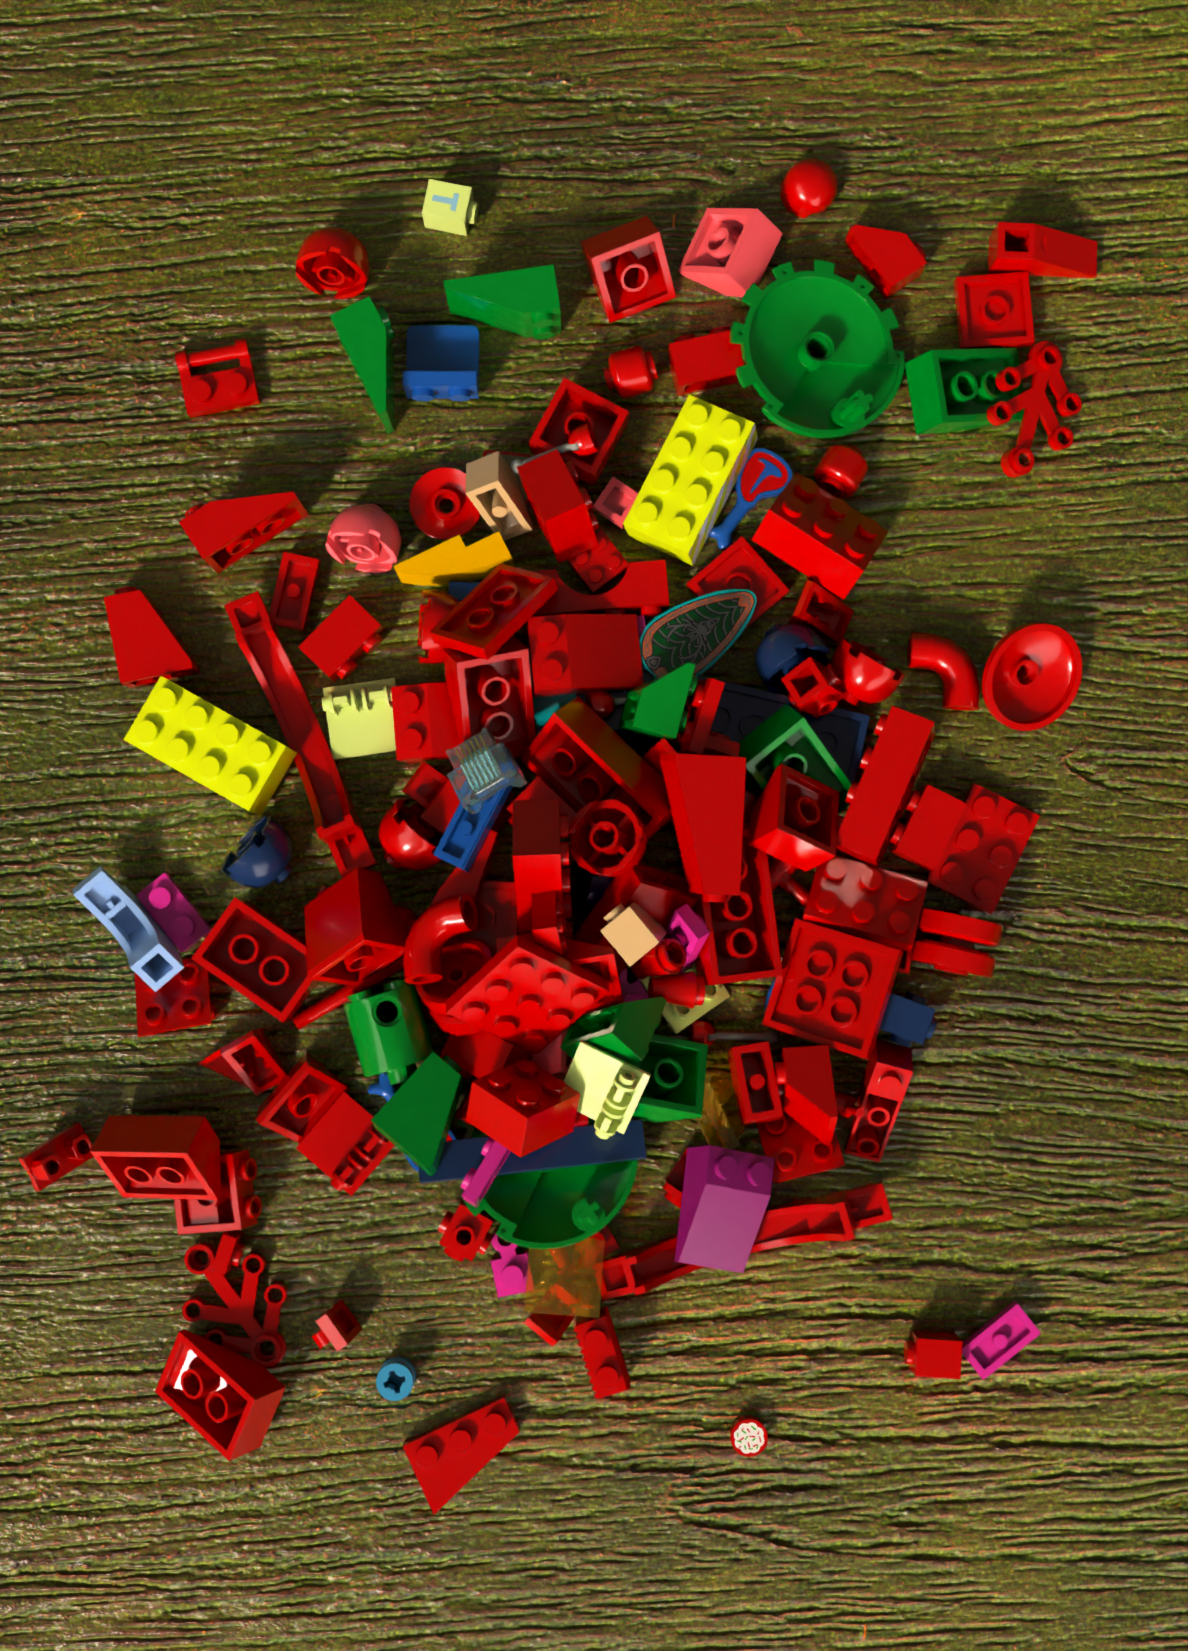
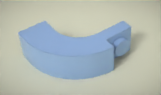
(143, 940)

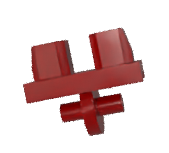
(57, 1156)

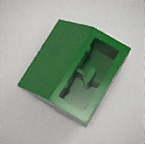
(659, 703)
(618, 1030)

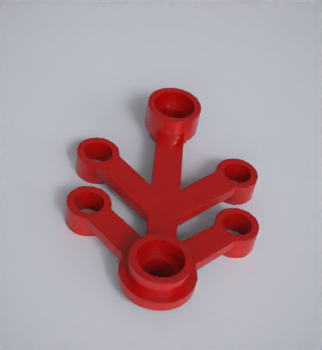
(1035, 405)
(239, 1309)

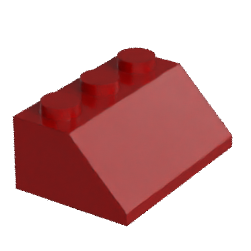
(160, 1156)

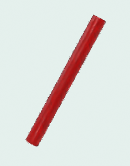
(340, 996)

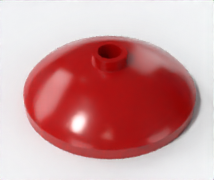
(1046, 680)

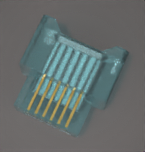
(482, 770)

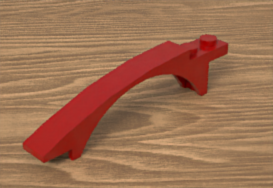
(325, 787)
(795, 1222)

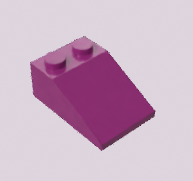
(722, 1206)

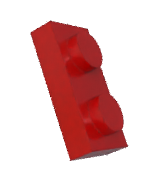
(294, 591)

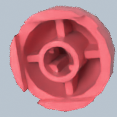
(365, 537)

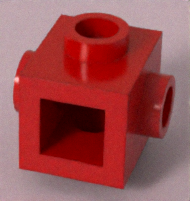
(814, 687)
(462, 1246)

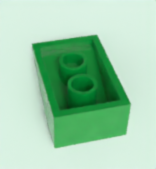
(511, 300)
(366, 339)
(957, 387)
(792, 742)

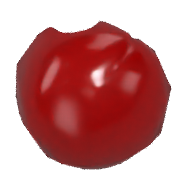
(808, 187)

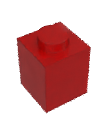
(934, 1354)

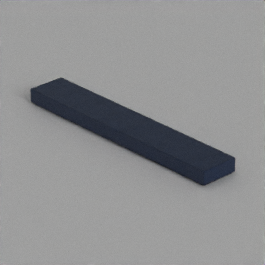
(573, 1150)

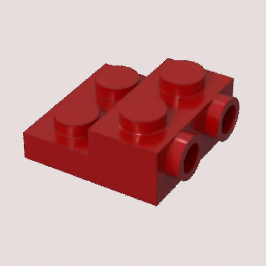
(236, 1206)

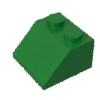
(675, 1081)

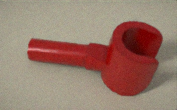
(846, 1105)

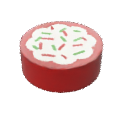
(748, 1436)

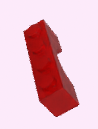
(640, 590)

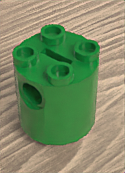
(390, 1045)

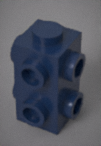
(908, 1019)

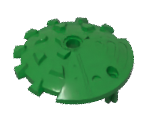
(839, 321)
(557, 1204)

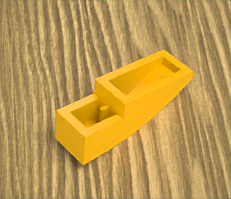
(455, 562)

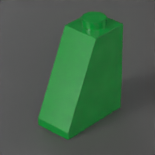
(422, 1111)

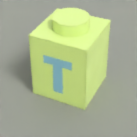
(449, 207)

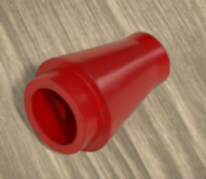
(663, 959)
(679, 989)

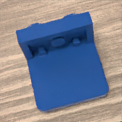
(442, 362)

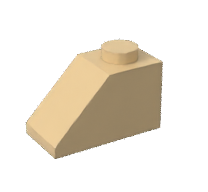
(497, 495)
(632, 932)

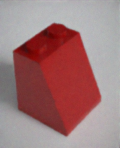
(352, 929)

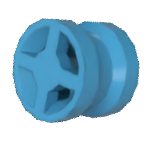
(399, 1371)

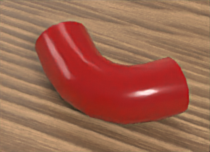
(953, 666)
(431, 932)

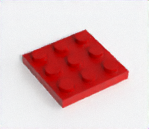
(832, 988)
(527, 995)

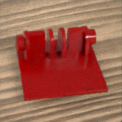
(177, 1004)
(345, 1144)
(797, 1150)

